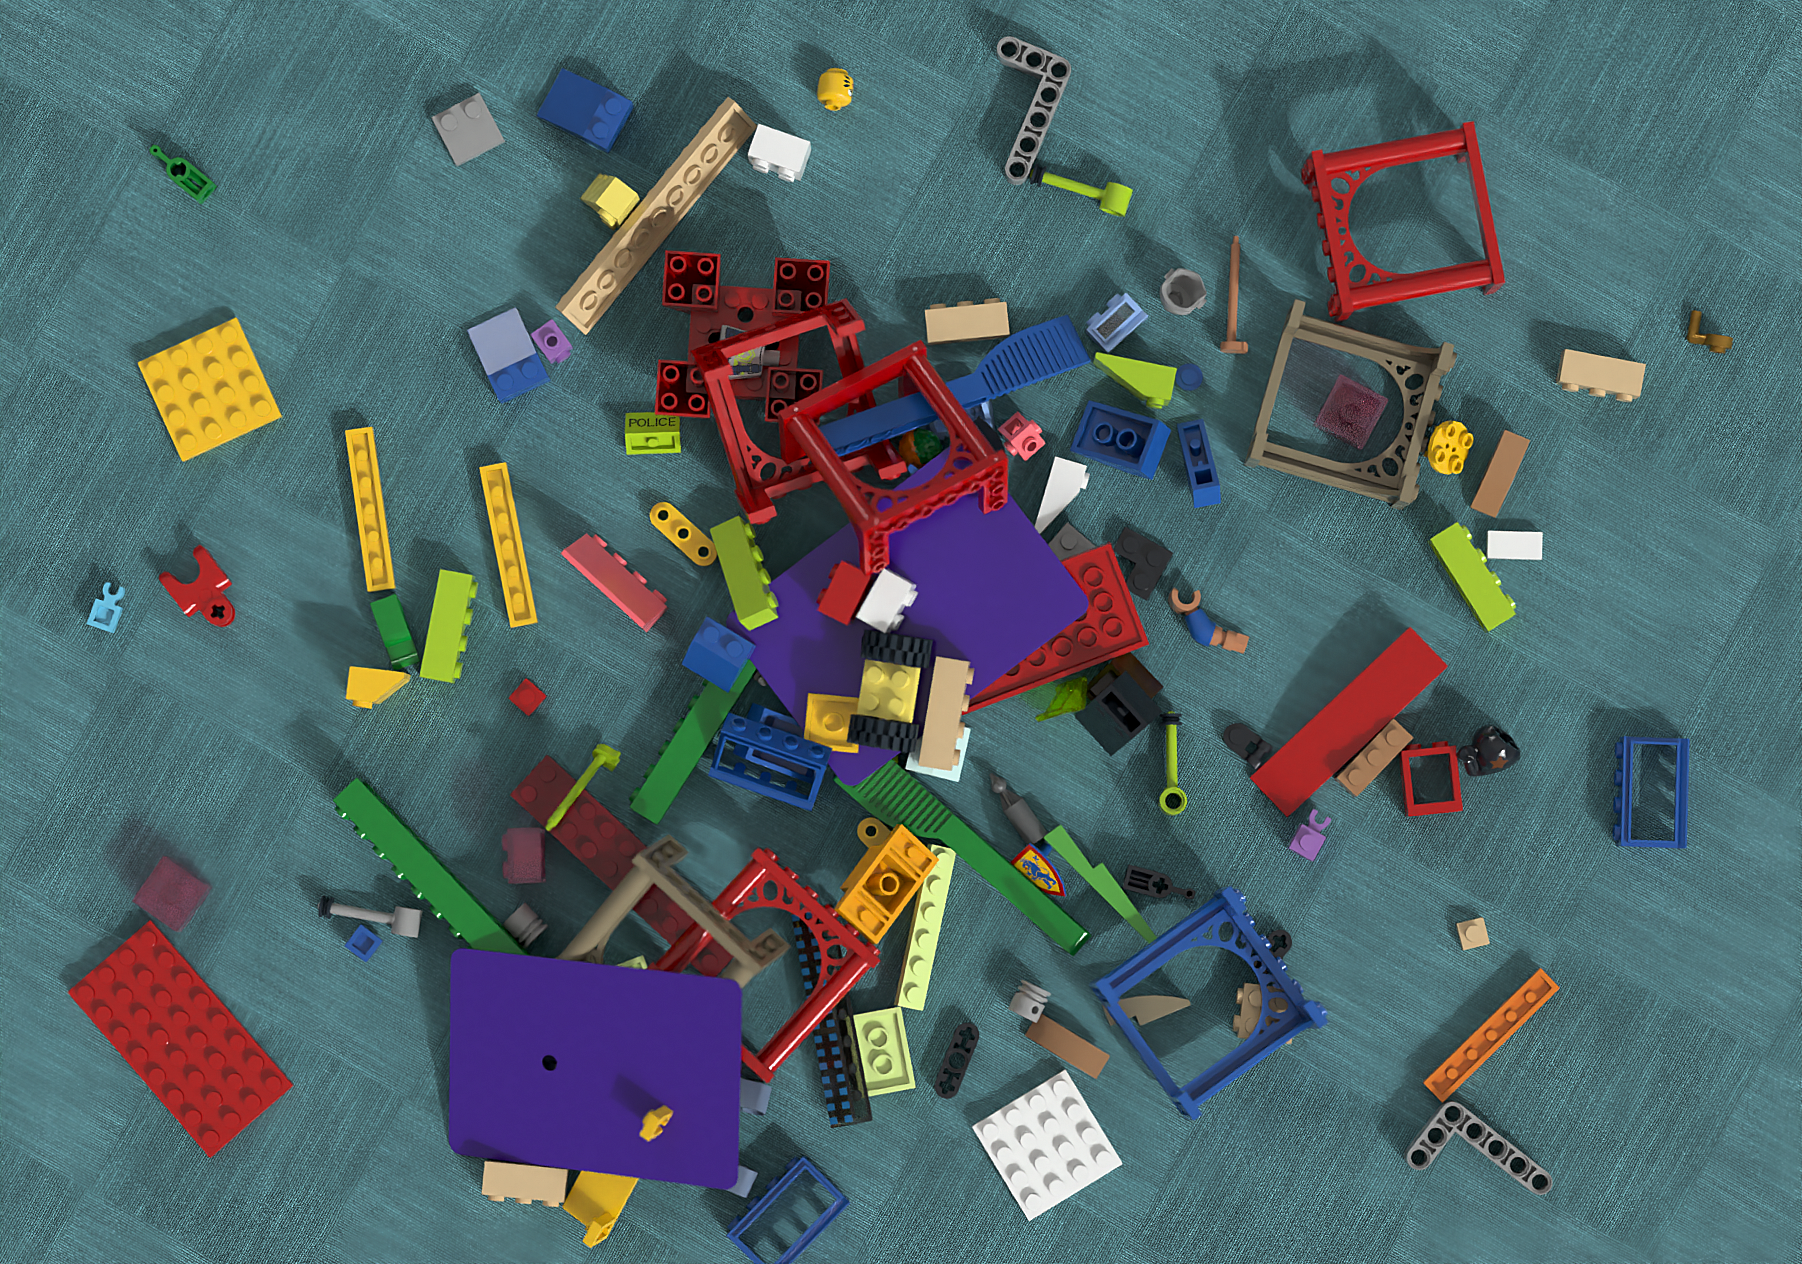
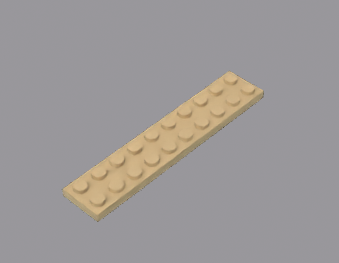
(656, 216)

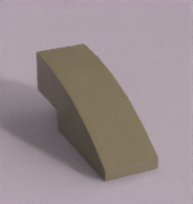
(1148, 1007)

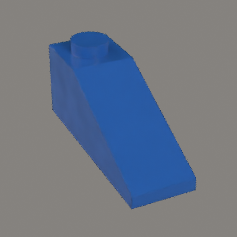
(1199, 463)

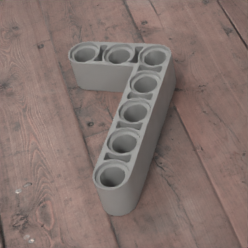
(1038, 106)
(1480, 1143)

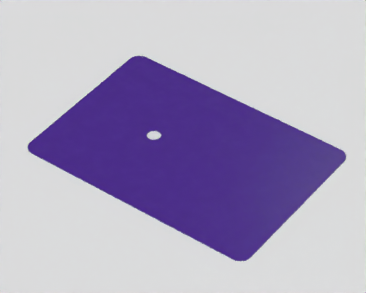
(983, 597)
(621, 1049)

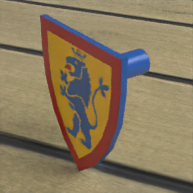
(1039, 869)

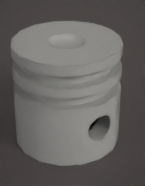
(524, 925)
(1029, 1001)

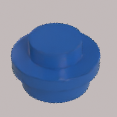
(1189, 377)

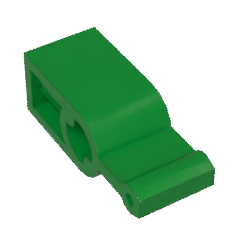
(185, 181)
(395, 631)

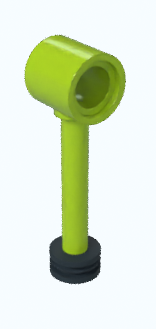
(1113, 199)
(1171, 720)

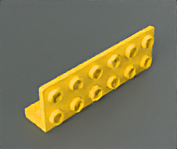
(600, 1197)

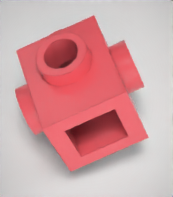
(1026, 439)

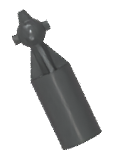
(1018, 812)

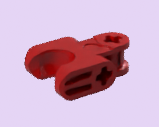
(203, 593)

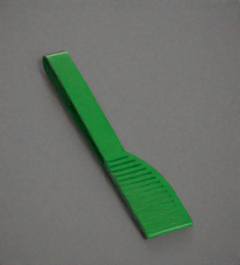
(900, 799)

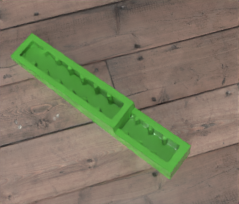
(1099, 880)

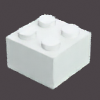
(779, 153)
(887, 601)

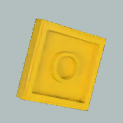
(829, 721)

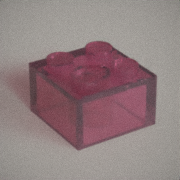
(1350, 412)
(525, 855)
(172, 893)

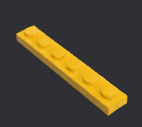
(370, 509)
(508, 545)

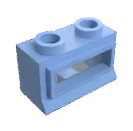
(1115, 323)

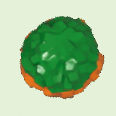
(919, 447)

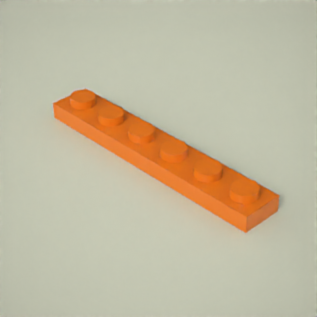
(1490, 1035)

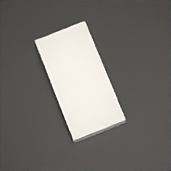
(1514, 545)

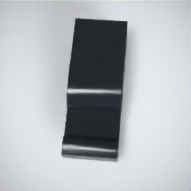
(1147, 888)

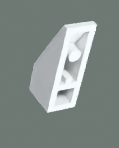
(1062, 487)

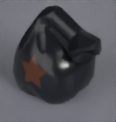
(1490, 752)

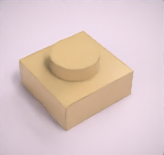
(1472, 933)

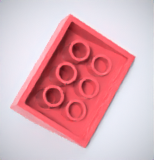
(615, 581)

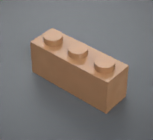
(1373, 758)

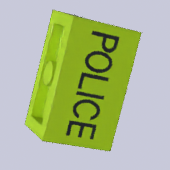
(652, 433)

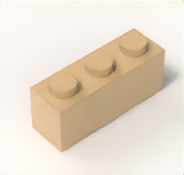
(967, 322)
(1600, 375)
(524, 1182)

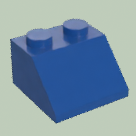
(718, 654)

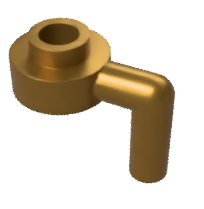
(1716, 342)

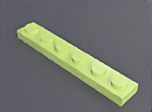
(925, 931)

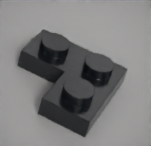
(1149, 561)

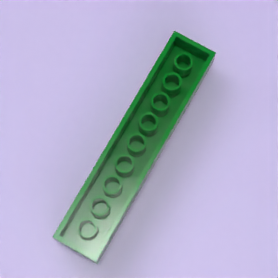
(423, 869)

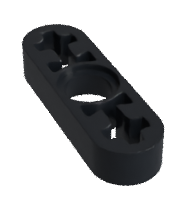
(943, 1076)

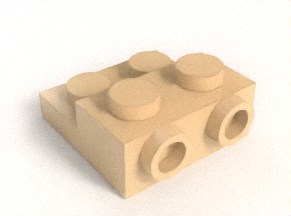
(1250, 1008)

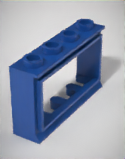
(775, 743)
(1623, 803)
(775, 1188)

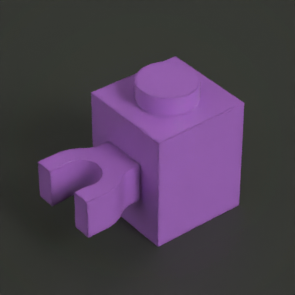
(1307, 839)

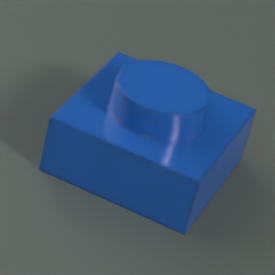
(363, 943)

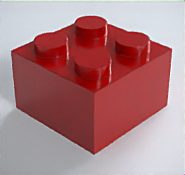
(845, 593)

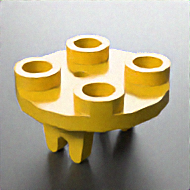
(1449, 447)

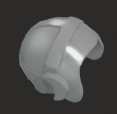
(1182, 291)

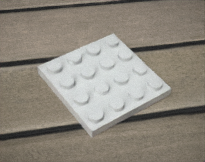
(1047, 1145)

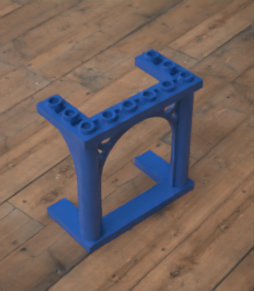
(1300, 1014)

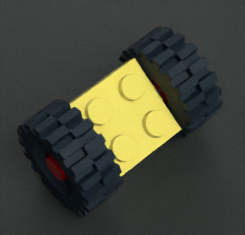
(889, 691)

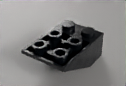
(1118, 713)

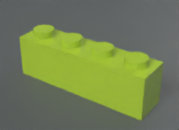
(744, 572)
(1471, 576)
(447, 626)

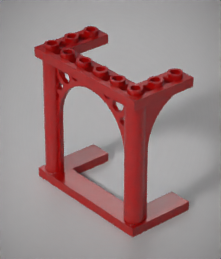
(1351, 296)
(915, 374)
(753, 491)
(823, 998)

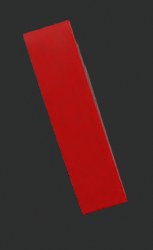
(1348, 721)

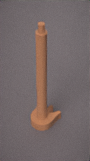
(1230, 344)

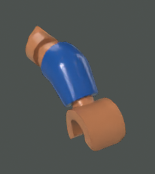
(1202, 628)

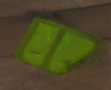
(1068, 699)

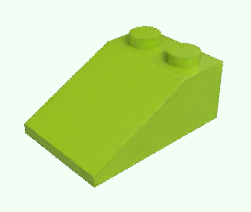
(1144, 380)

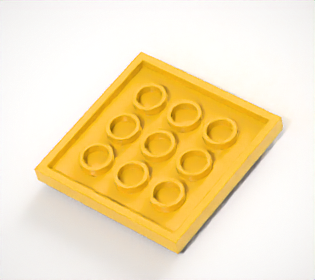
(209, 389)

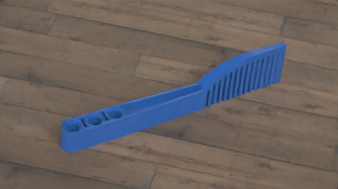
(1010, 365)

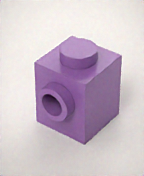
(552, 342)

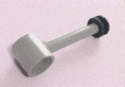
(403, 922)

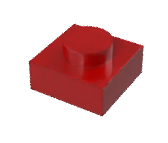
(527, 697)

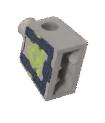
(749, 363)

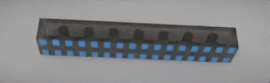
(834, 1035)

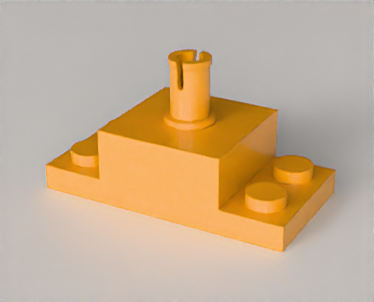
(884, 883)

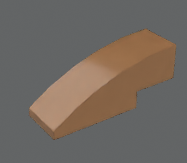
(1499, 473)
(1068, 1046)

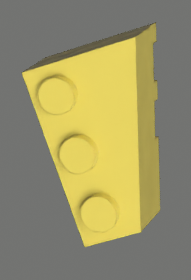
(611, 200)

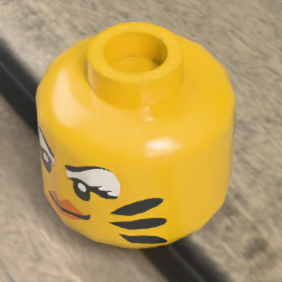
(835, 89)

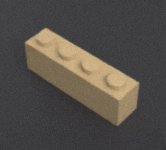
(944, 713)

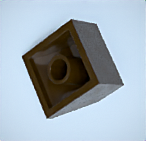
(1130, 664)

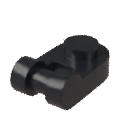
(1237, 738)

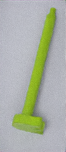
(603, 756)

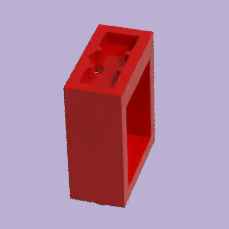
(1431, 808)

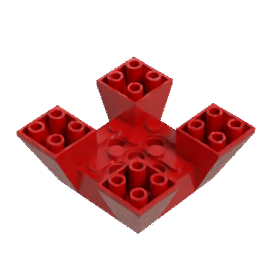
(695, 288)

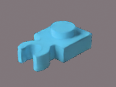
(106, 613)

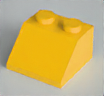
(373, 685)

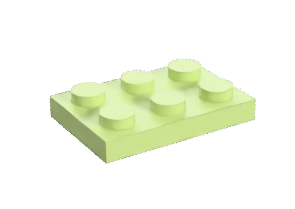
(884, 1051)

